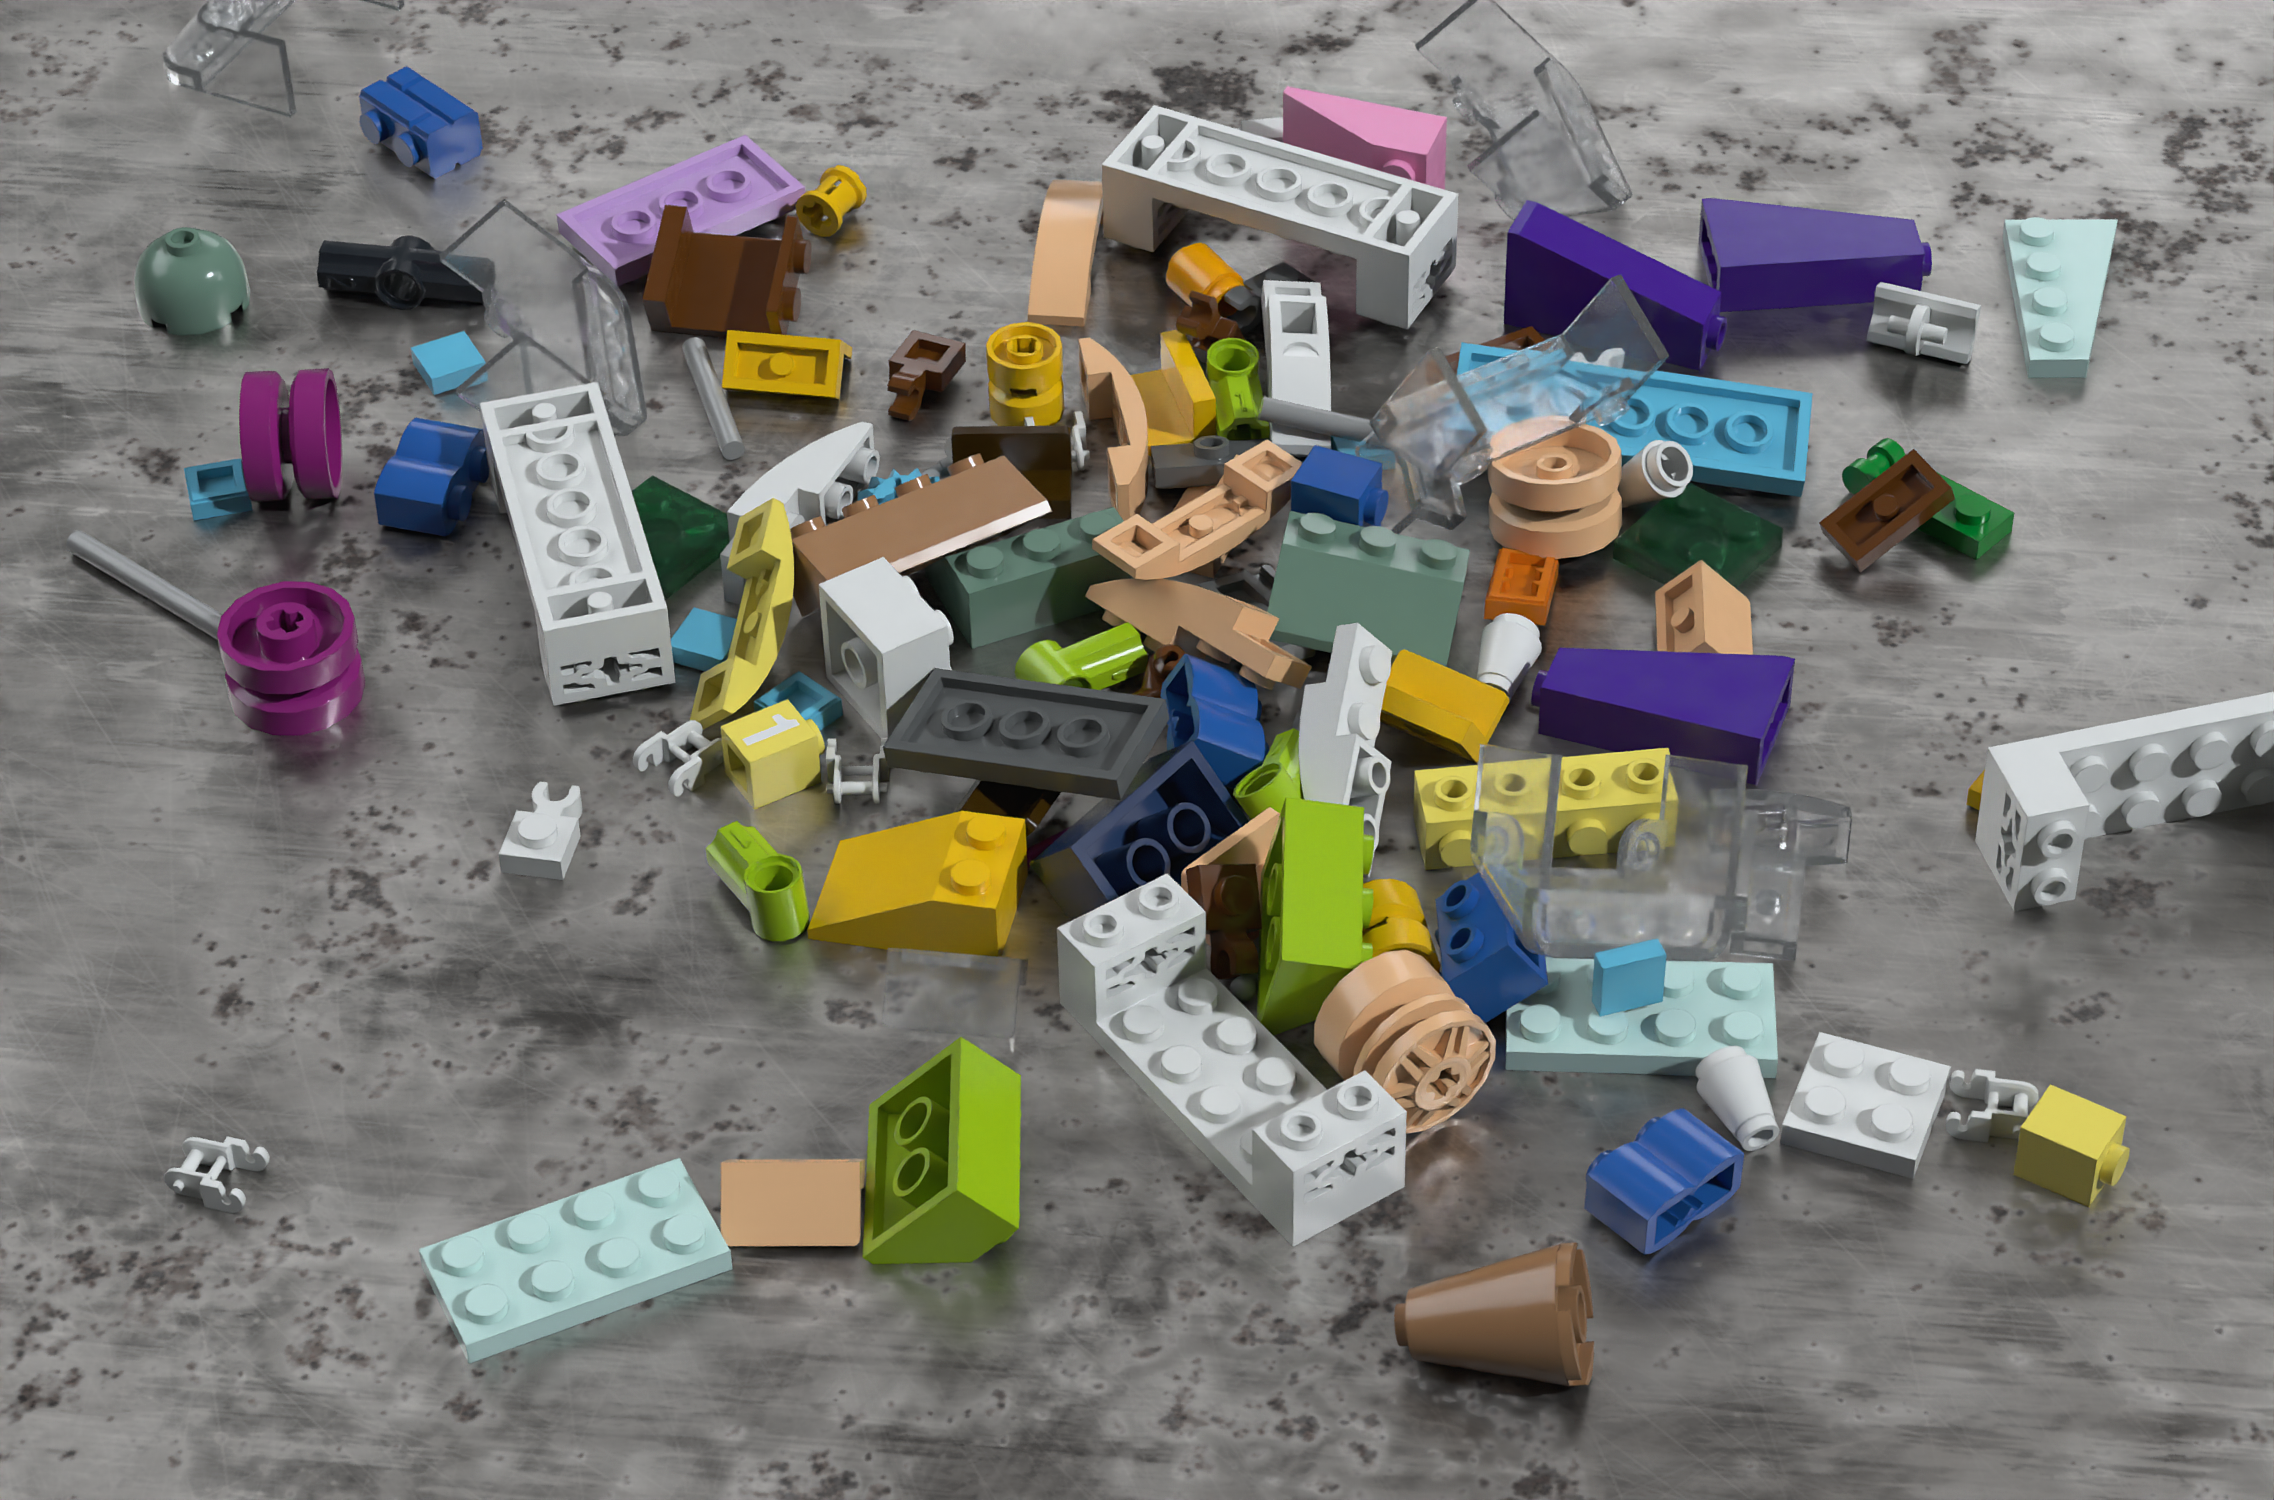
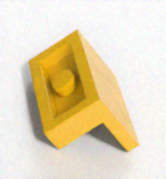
(784, 364)
(1177, 396)
(1441, 705)

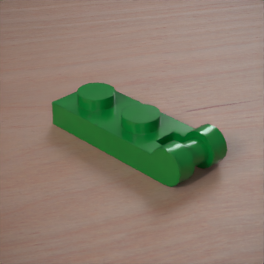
(1966, 524)

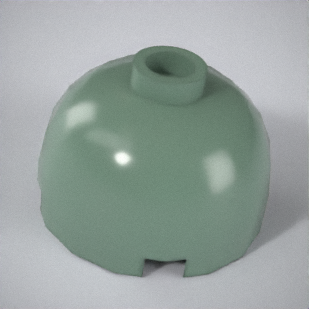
(190, 281)

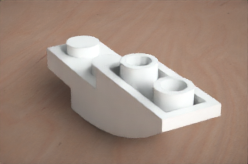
(1296, 357)
(810, 485)
(1341, 728)

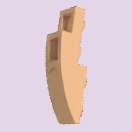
(1201, 625)

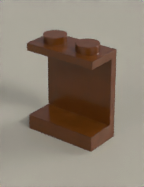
(723, 281)

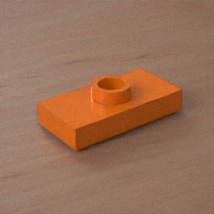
(1521, 585)

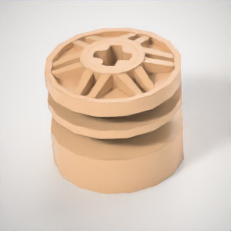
(1408, 1035)

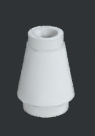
(1655, 473)
(1508, 652)
(1738, 1096)

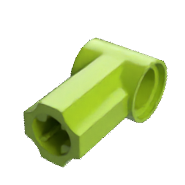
(1237, 389)
(1088, 663)
(1273, 780)
(762, 880)

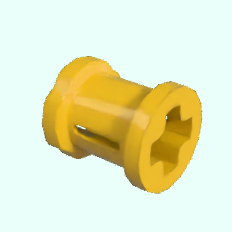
(831, 201)

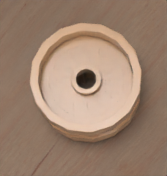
(1558, 495)

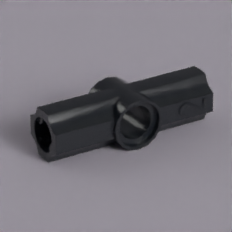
(395, 273)

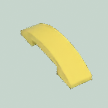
(765, 559)

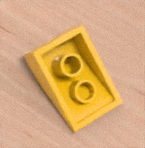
(926, 886)

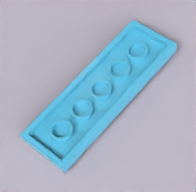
(1730, 429)

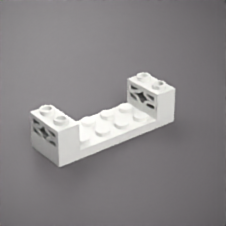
(1388, 223)
(579, 543)
(2116, 778)
(1276, 1133)

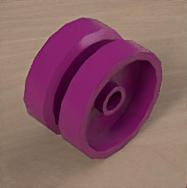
(290, 435)
(291, 658)

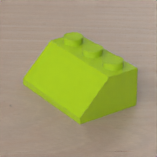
(1311, 909)
(944, 1161)

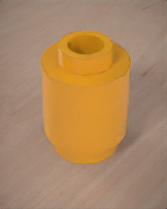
(1202, 271)

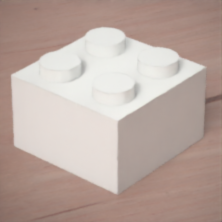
(880, 641)

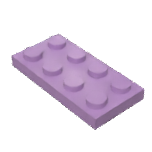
(724, 194)

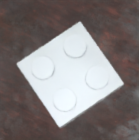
(1865, 1105)

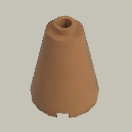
(1506, 1318)

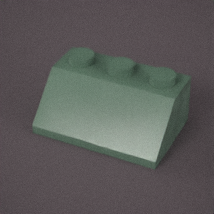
(1025, 579)
(1385, 581)

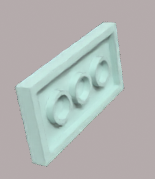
(1700, 1012)
(575, 1260)

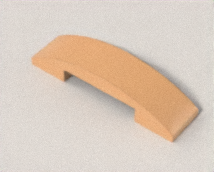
(1065, 253)
(1113, 393)
(1251, 493)

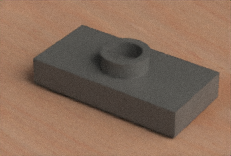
(1195, 462)

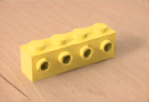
(1594, 805)

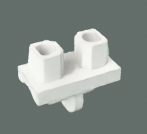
(1923, 323)

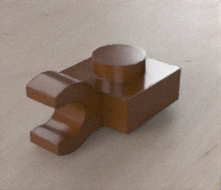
(1204, 324)
(922, 365)
(1232, 910)

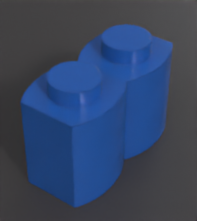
(431, 477)
(1218, 714)
(1662, 1180)

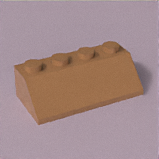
(918, 526)

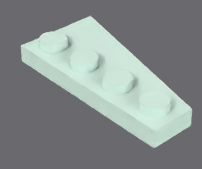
(2058, 289)

